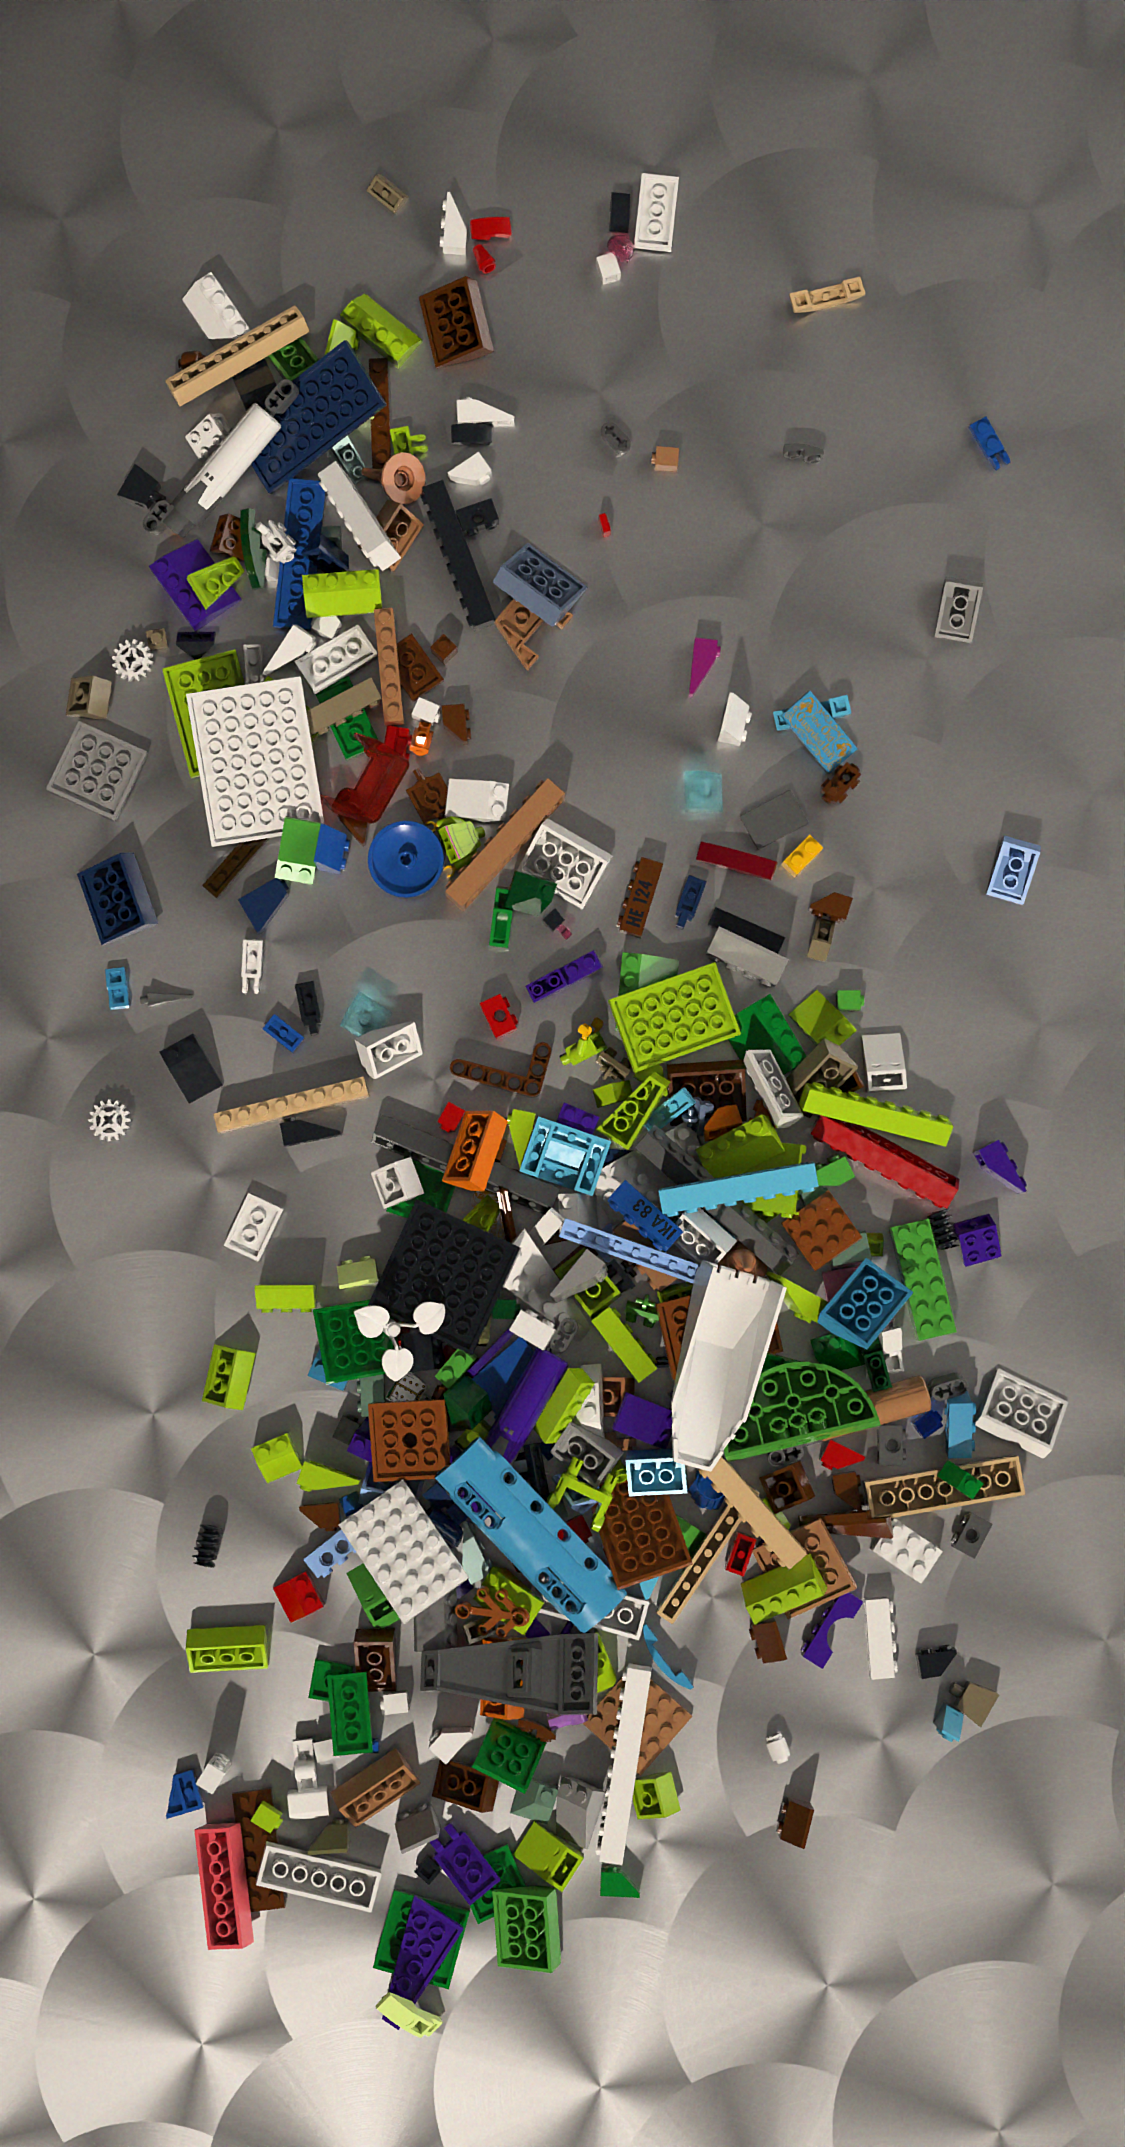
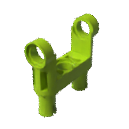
(602, 1495)

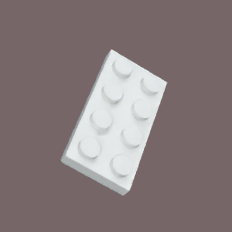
(656, 212)
(336, 659)

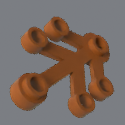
(495, 1612)

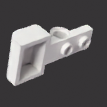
(308, 1798)

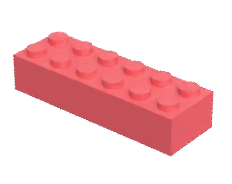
(224, 1886)

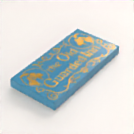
(819, 732)

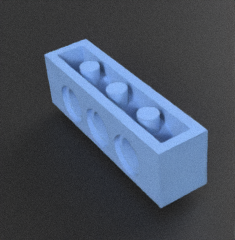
(315, 1559)

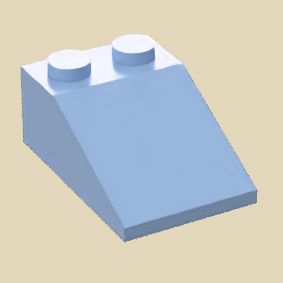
(1013, 869)

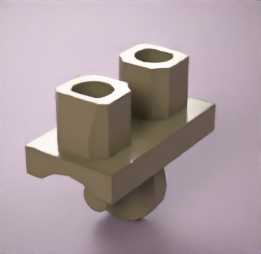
(611, 1066)

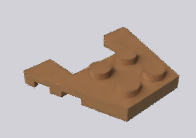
(518, 625)

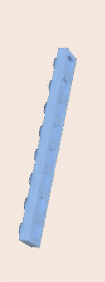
(628, 1250)

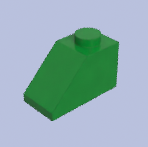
(960, 1479)
(616, 1883)

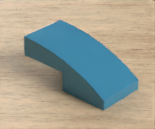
(117, 988)

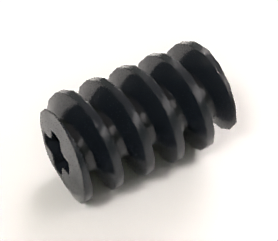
(942, 1229)
(207, 1547)

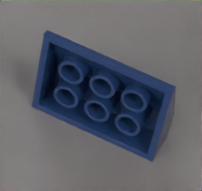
(117, 898)

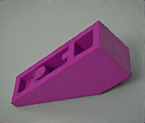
(703, 659)

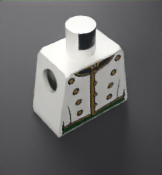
(408, 1388)

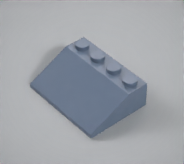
(539, 584)

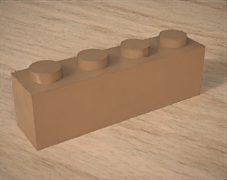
(630, 1232)

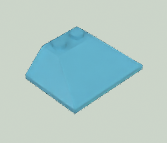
(565, 1156)

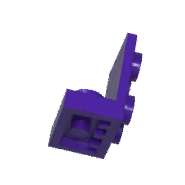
(978, 1239)

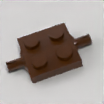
(428, 796)

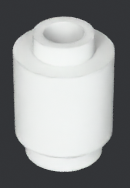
(778, 1748)

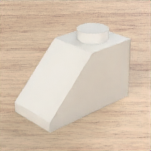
(471, 471)

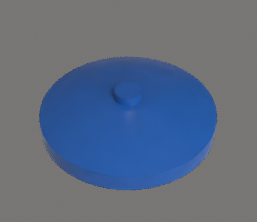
(406, 859)

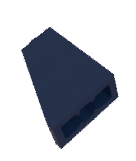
(264, 903)

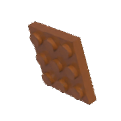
(822, 1230)

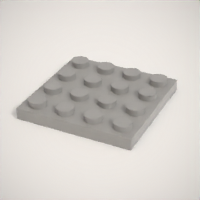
(97, 770)

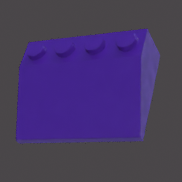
(172, 572)

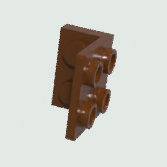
(228, 536)

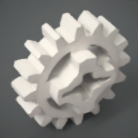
(133, 652)
(116, 1114)

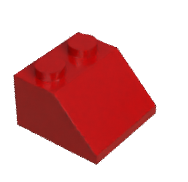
(299, 1596)

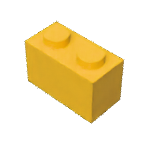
(802, 856)

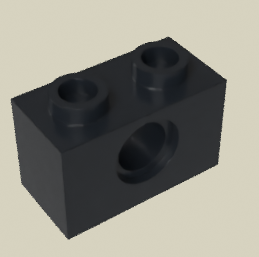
(484, 509)

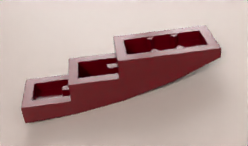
(736, 860)

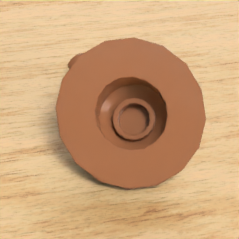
(400, 477)
(744, 1260)

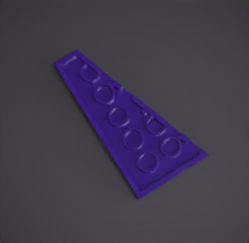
(423, 1948)

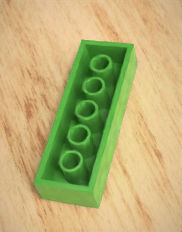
(923, 1275)

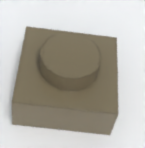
(157, 639)

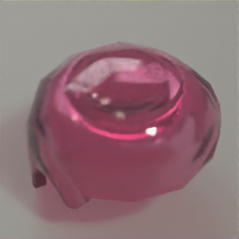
(621, 247)

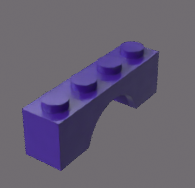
(817, 1648)

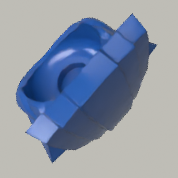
(704, 1494)

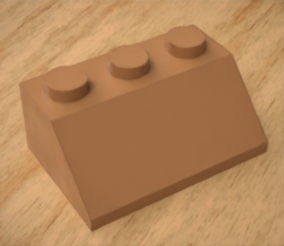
(399, 526)

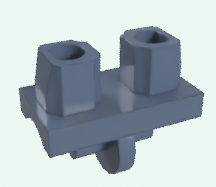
(696, 1115)

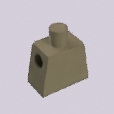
(974, 1700)

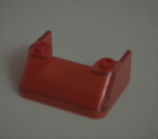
(375, 785)

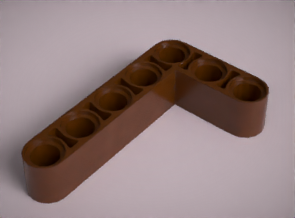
(507, 1076)

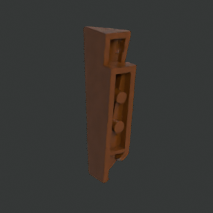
(853, 1523)

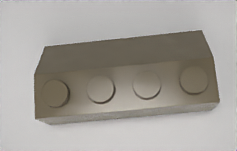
(824, 1065)

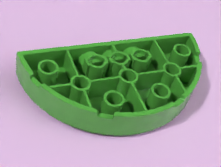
(801, 1406)

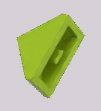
(612, 1093)

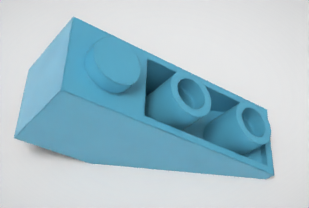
(949, 1722)

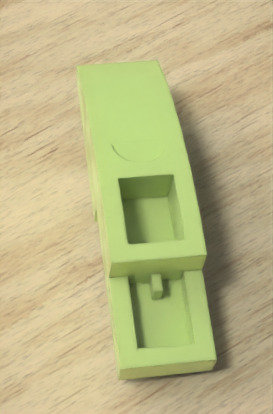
(407, 2016)

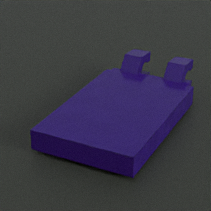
(464, 1865)

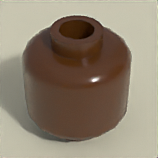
(189, 358)

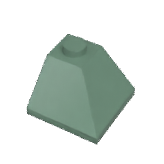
(536, 1802)

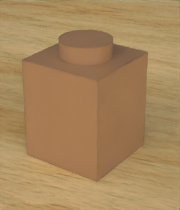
(665, 458)

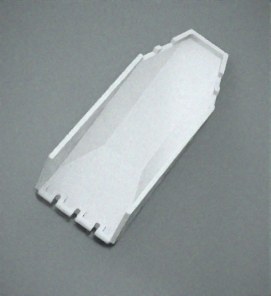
(720, 1360)

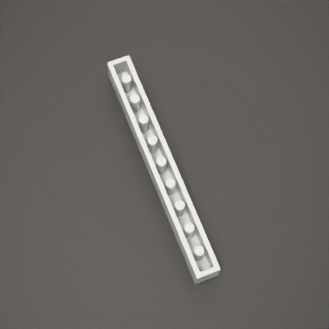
(625, 1764)

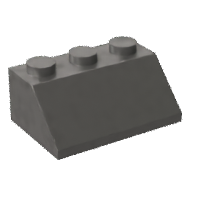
(437, 1625)

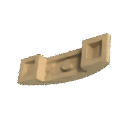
(827, 297)

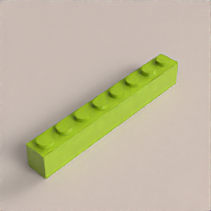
(876, 1114)

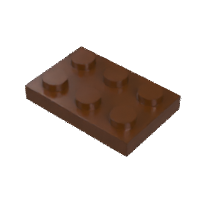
(416, 669)

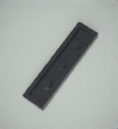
(746, 930)

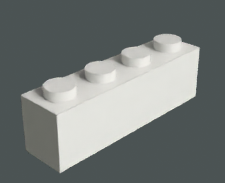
(879, 1637)

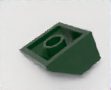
(529, 893)

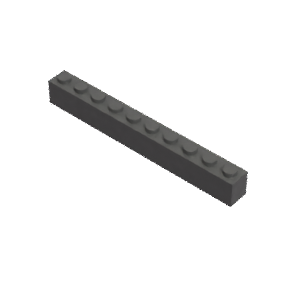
(436, 1153)
(736, 1219)

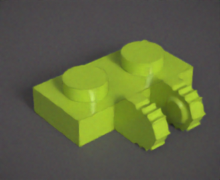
(402, 441)

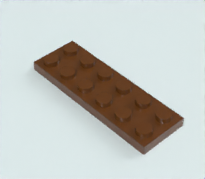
(254, 1839)

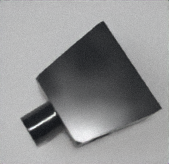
(140, 489)

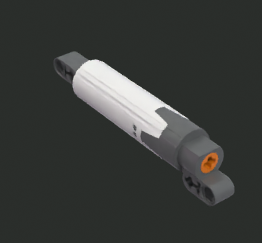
(223, 466)

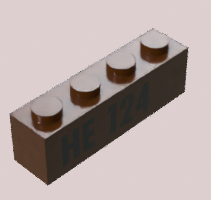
(640, 898)

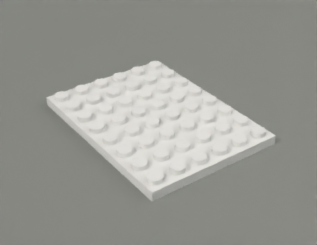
(254, 759)

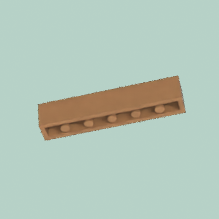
(389, 667)

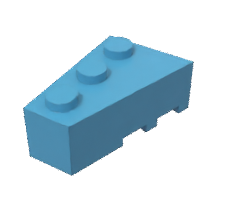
(959, 1427)

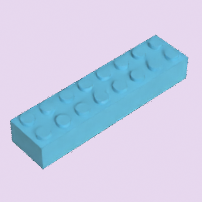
(738, 1187)

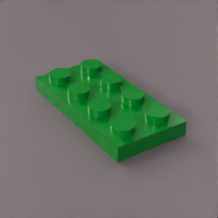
(344, 733)
(350, 1714)

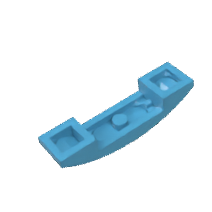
(678, 1677)

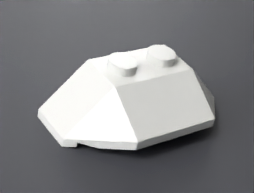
(592, 1412)

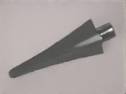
(156, 998)

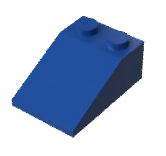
(331, 850)

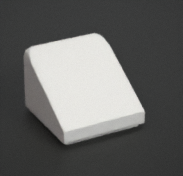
(272, 570)

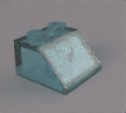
(702, 792)
(365, 1016)

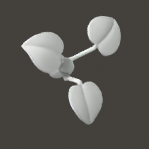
(375, 1319)

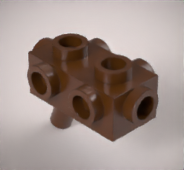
(836, 788)

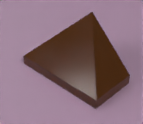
(356, 828)

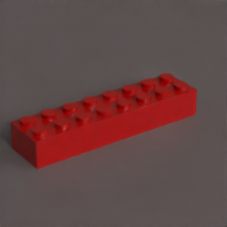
(888, 1159)

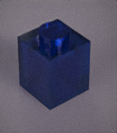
(927, 1423)

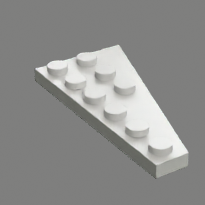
(535, 1280)

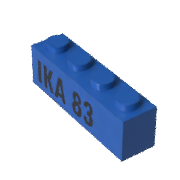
(644, 1216)

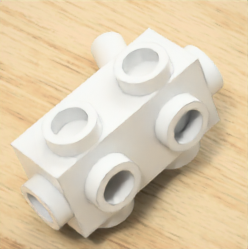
(277, 542)

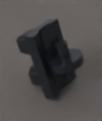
(626, 1283)

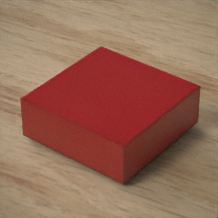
(604, 525)

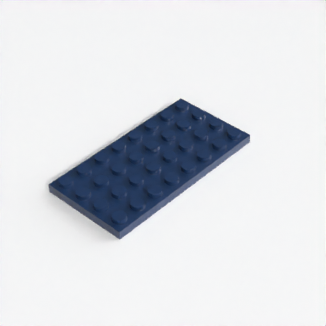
(330, 405)

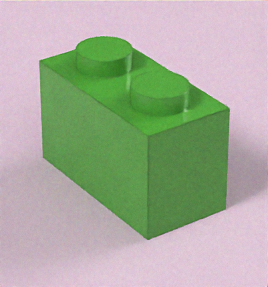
(455, 1367)

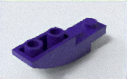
(564, 976)

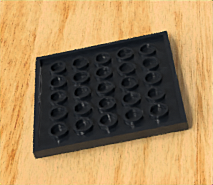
(447, 1264)

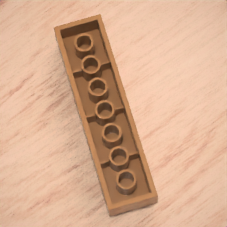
(505, 844)

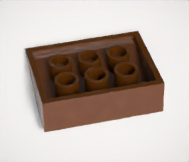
(456, 323)
(713, 1081)

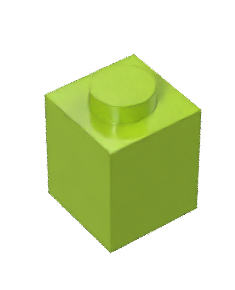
(267, 1817)

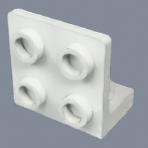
(208, 435)

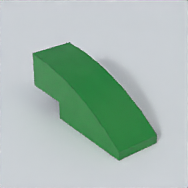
(501, 919)

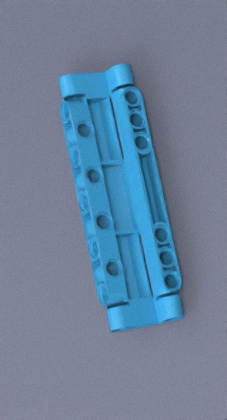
(531, 1537)

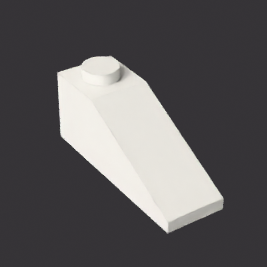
(475, 411)
(891, 1341)

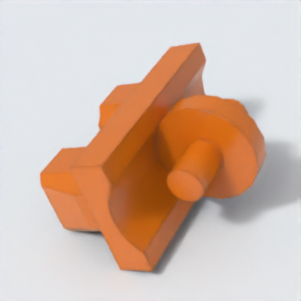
(421, 739)

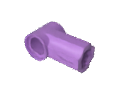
(558, 1721)

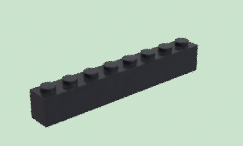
(458, 555)

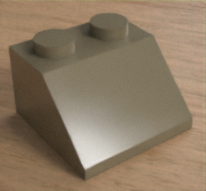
(89, 697)

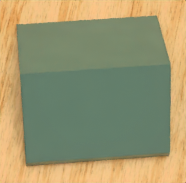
(853, 1255)

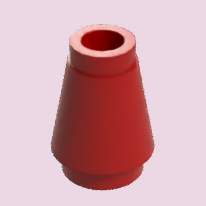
(484, 260)

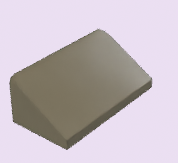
(387, 193)

